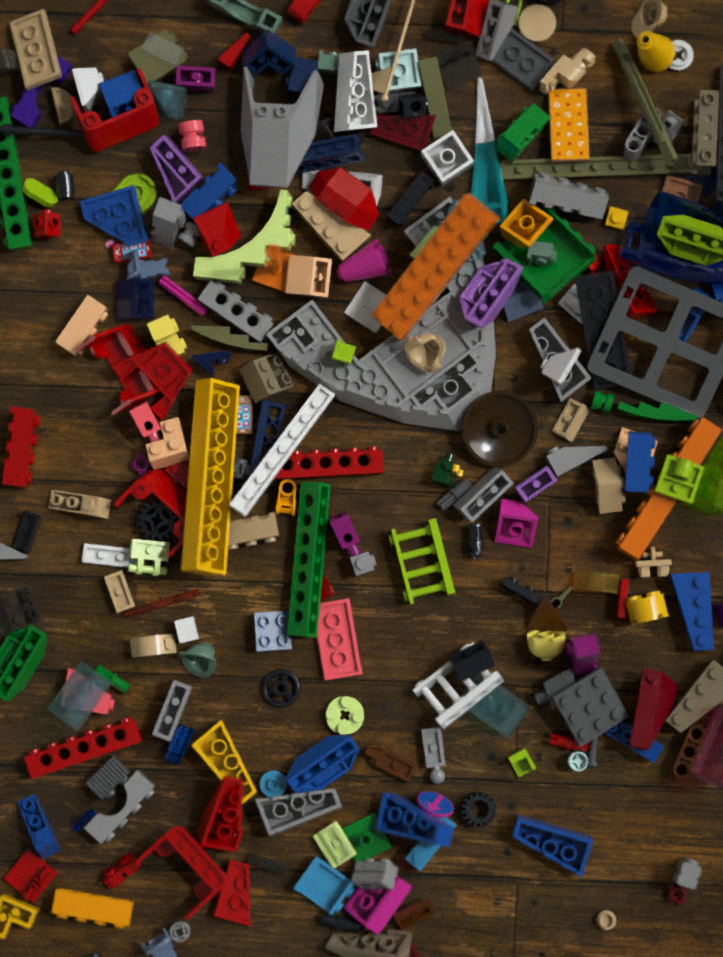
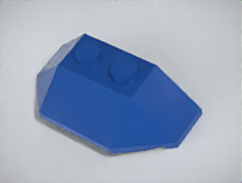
(322, 763)

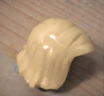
(425, 352)

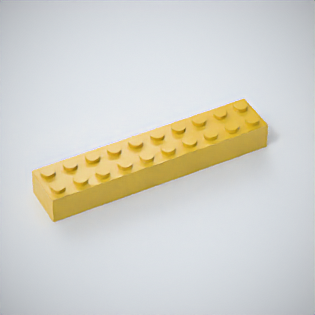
(210, 477)

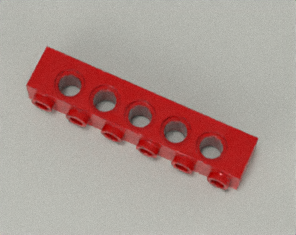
(374, 466)
(37, 768)

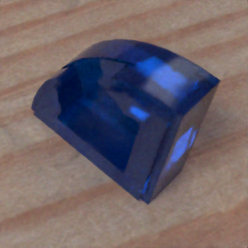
(84, 820)

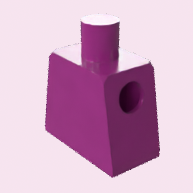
(342, 525)

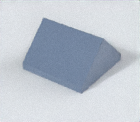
(521, 303)

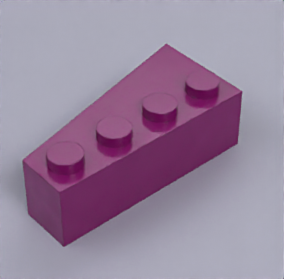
(583, 654)

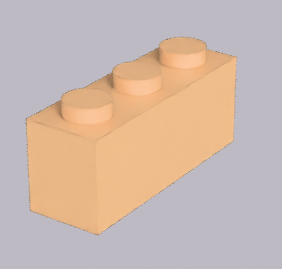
(82, 325)

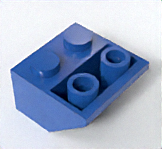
(120, 93)

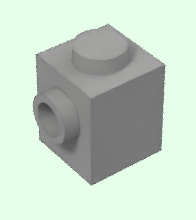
(363, 563)

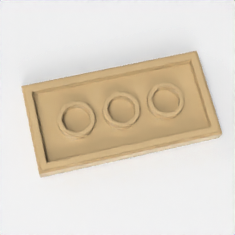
(35, 49)

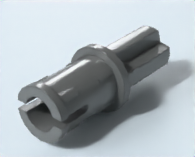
(454, 494)

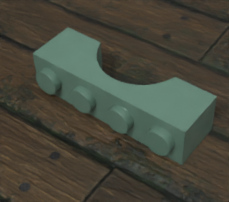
(253, 16)

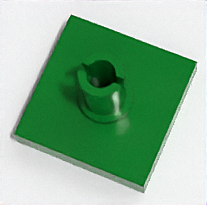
(365, 839)

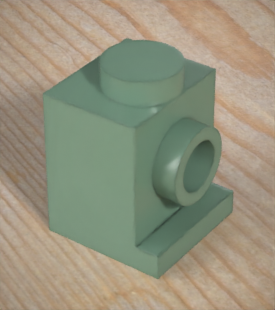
(328, 63)
(541, 254)

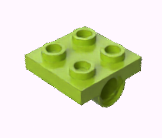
(679, 479)

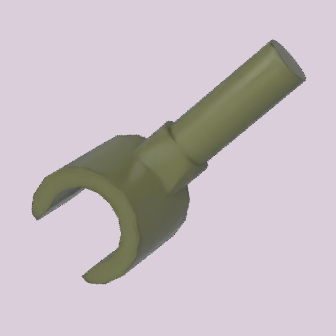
(561, 597)

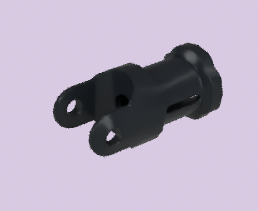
(475, 540)

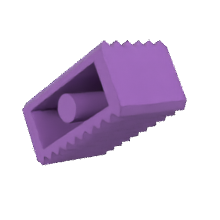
(535, 484)

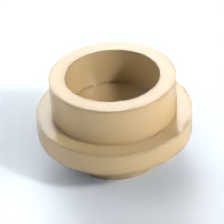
(606, 920)

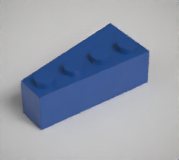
(694, 605)
(410, 821)
(555, 842)

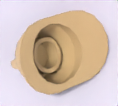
(649, 16)

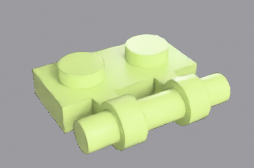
(148, 550)

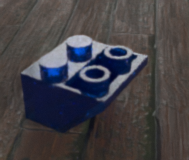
(136, 299)

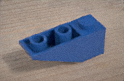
(622, 734)
(38, 826)

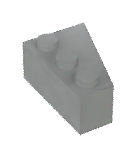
(167, 221)

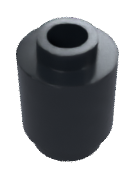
(65, 185)

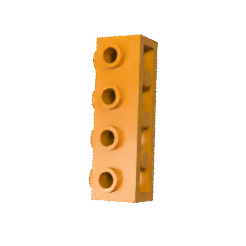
(93, 907)

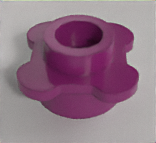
(136, 464)

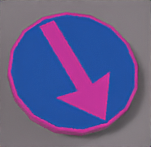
(435, 804)

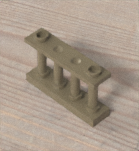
(704, 132)

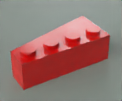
(21, 447)

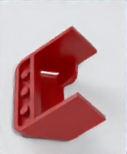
(122, 127)
(116, 345)
(168, 492)
(212, 875)

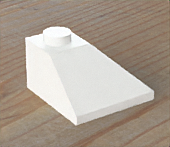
(88, 86)
(560, 365)

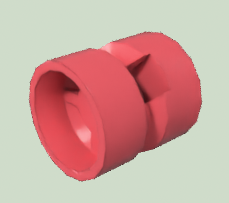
(192, 135)

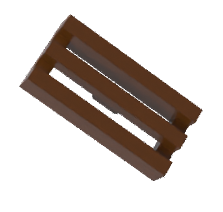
(414, 913)

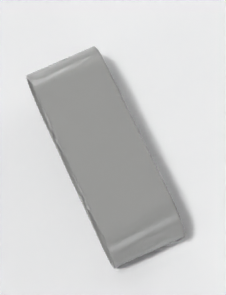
(637, 140)

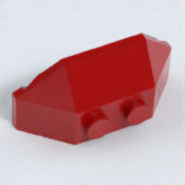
(345, 197)

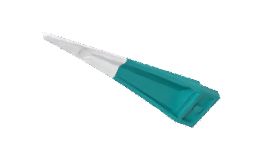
(487, 173)

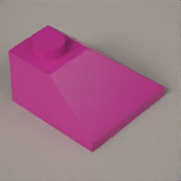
(515, 524)

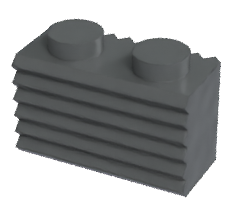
(108, 777)

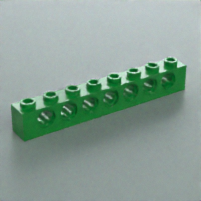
(23, 240)
(308, 573)

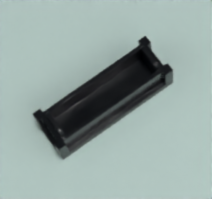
(410, 199)

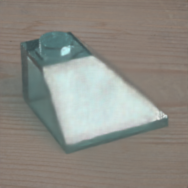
(170, 98)

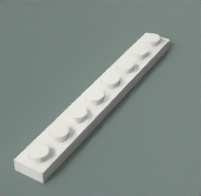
(282, 450)

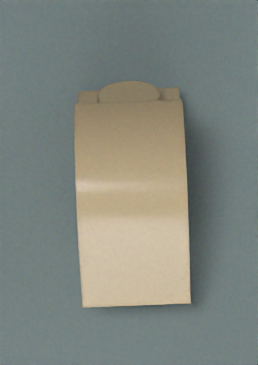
(153, 645)

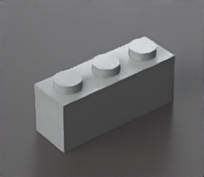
(483, 494)
(172, 710)

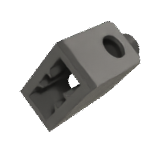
(553, 686)

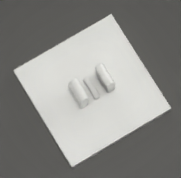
(364, 305)

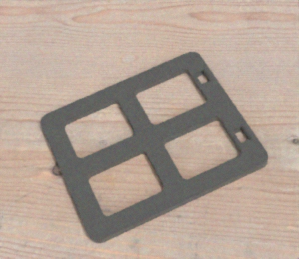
(666, 343)

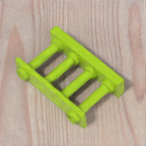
(435, 548)

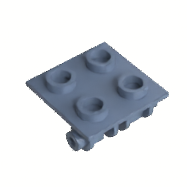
(271, 631)

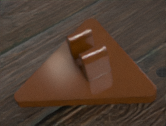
(547, 618)

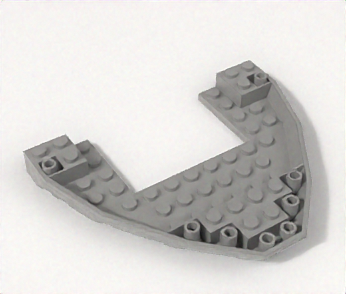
(384, 377)

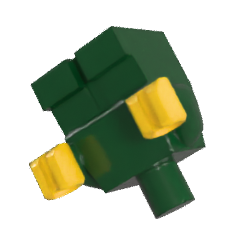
(445, 471)

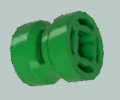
(602, 401)

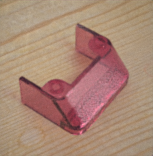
(709, 761)

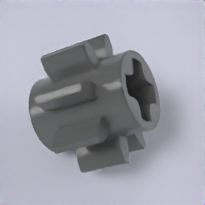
(241, 469)

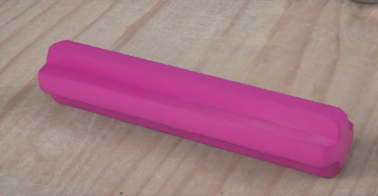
(182, 295)

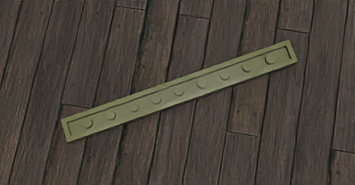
(596, 167)

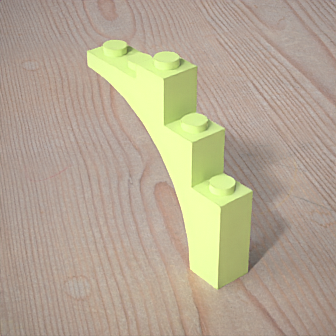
(230, 266)

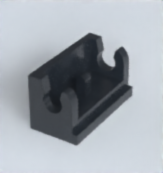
(27, 531)
(471, 661)

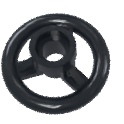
(285, 674)

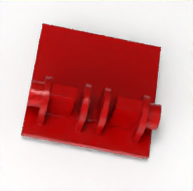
(30, 875)

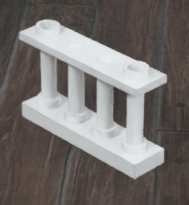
(461, 704)

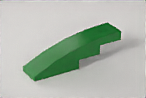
(663, 413)

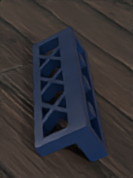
(322, 152)
(261, 431)

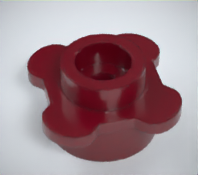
(681, 894)

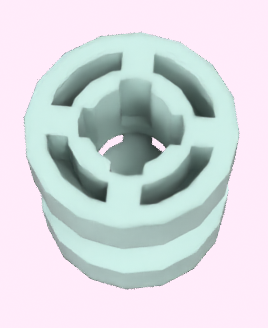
(580, 761)

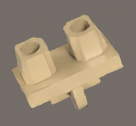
(644, 566)

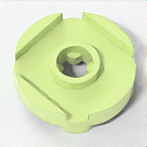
(347, 704)

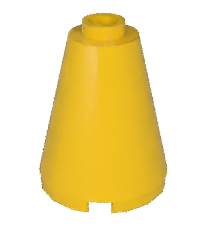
(655, 51)

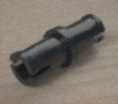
(341, 923)

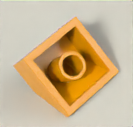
(525, 224)

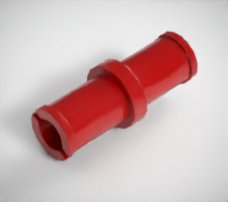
(566, 742)

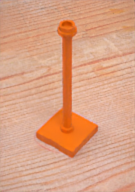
(275, 271)

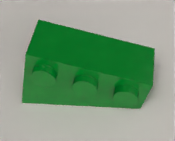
(521, 132)

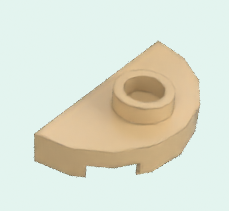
(61, 101)

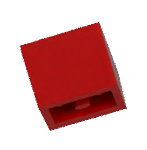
(467, 17)

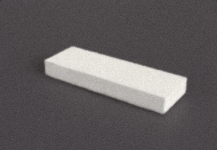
(107, 555)

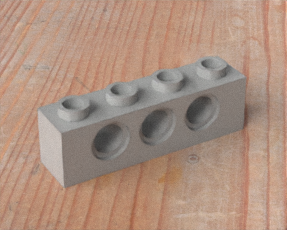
(214, 290)

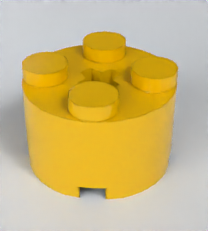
(646, 609)

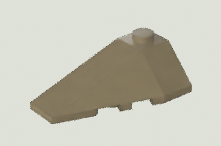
(388, 944)

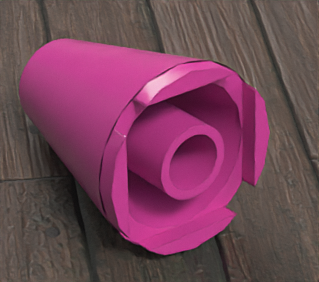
(364, 264)

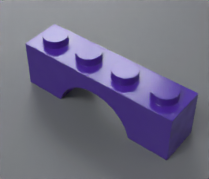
(27, 111)

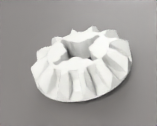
(687, 55)

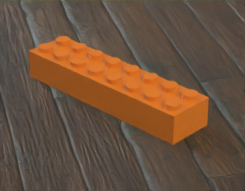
(435, 266)
(657, 506)

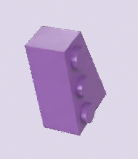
(178, 172)

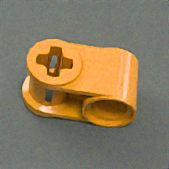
(286, 499)

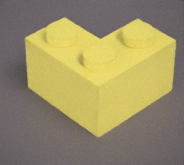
(165, 330)

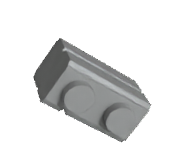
(687, 873)
(374, 874)

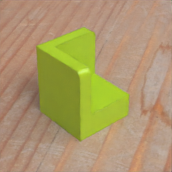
(343, 353)
(521, 762)

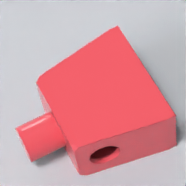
(142, 414)

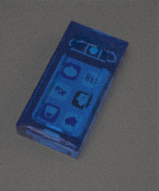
(179, 744)

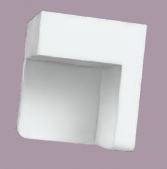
(186, 629)

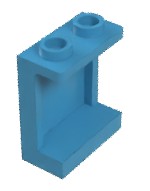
(324, 885)

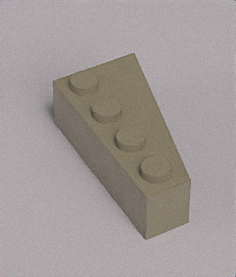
(699, 698)

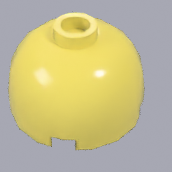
(546, 643)

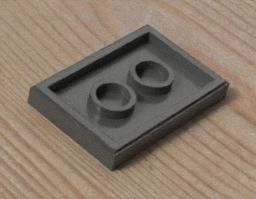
(522, 60)

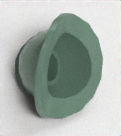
(199, 659)

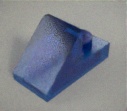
(206, 360)

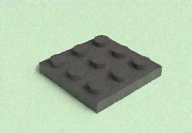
(590, 706)

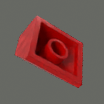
(217, 229)

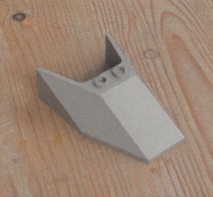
(278, 134)

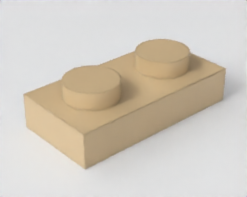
(119, 591)

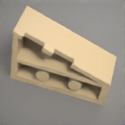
(253, 530)

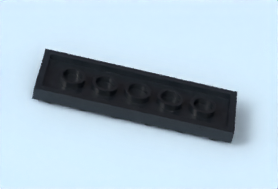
(596, 298)

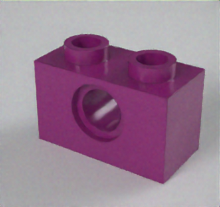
(196, 78)

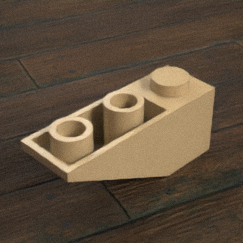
(79, 504)

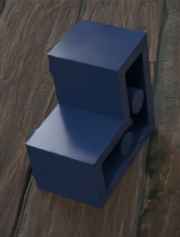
(270, 51)
(299, 76)

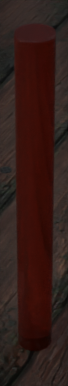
(162, 603)

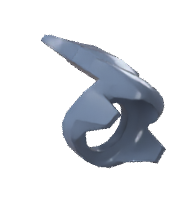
(144, 269)
(160, 946)

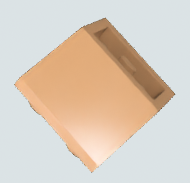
(308, 276)

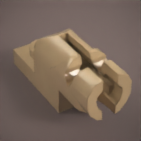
(567, 70)

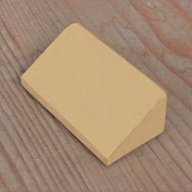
(570, 420)

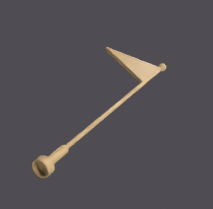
(382, 79)

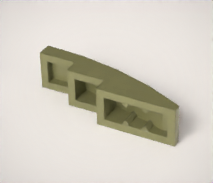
(435, 95)
(223, 336)

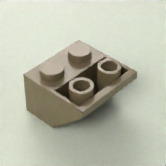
(266, 377)

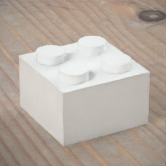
(447, 158)

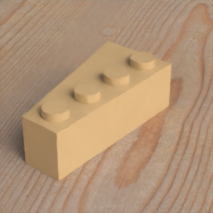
(336, 233)

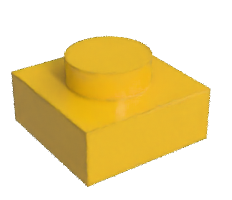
(616, 218)

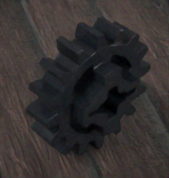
(149, 518)

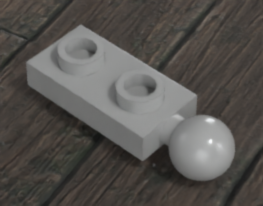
(434, 753)

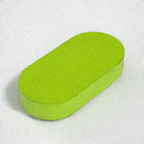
(39, 192)

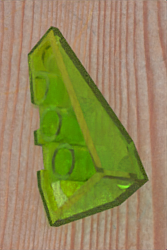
(710, 488)

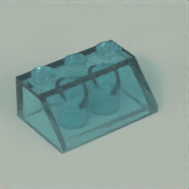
(80, 696)

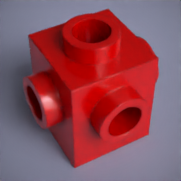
(46, 225)

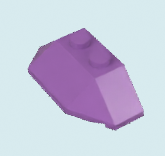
(489, 291)

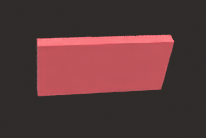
(337, 640)

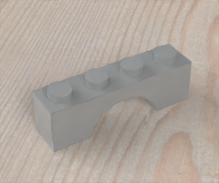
(103, 825)

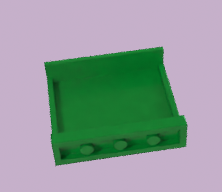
(571, 260)

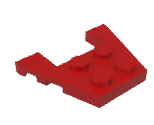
(163, 368)

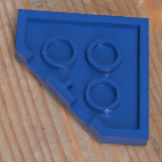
(118, 215)

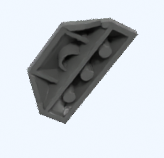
(367, 20)

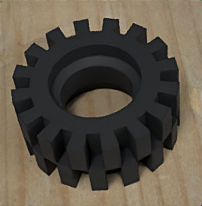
(490, 809)

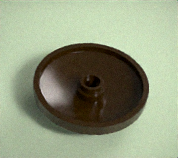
(499, 428)

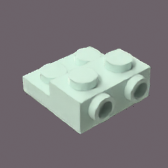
(406, 71)

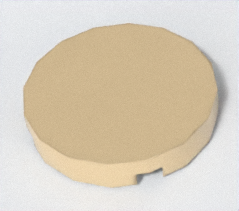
(537, 23)

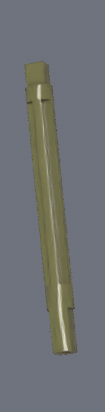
(645, 102)

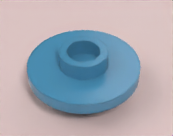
(273, 783)

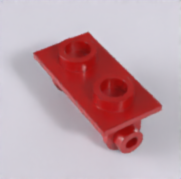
(113, 875)

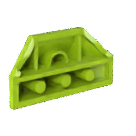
(692, 239)

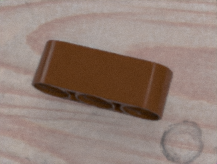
(680, 758)

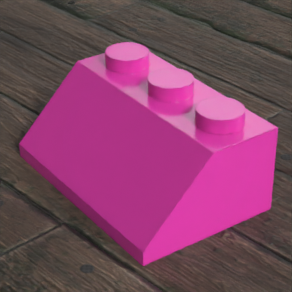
(377, 906)

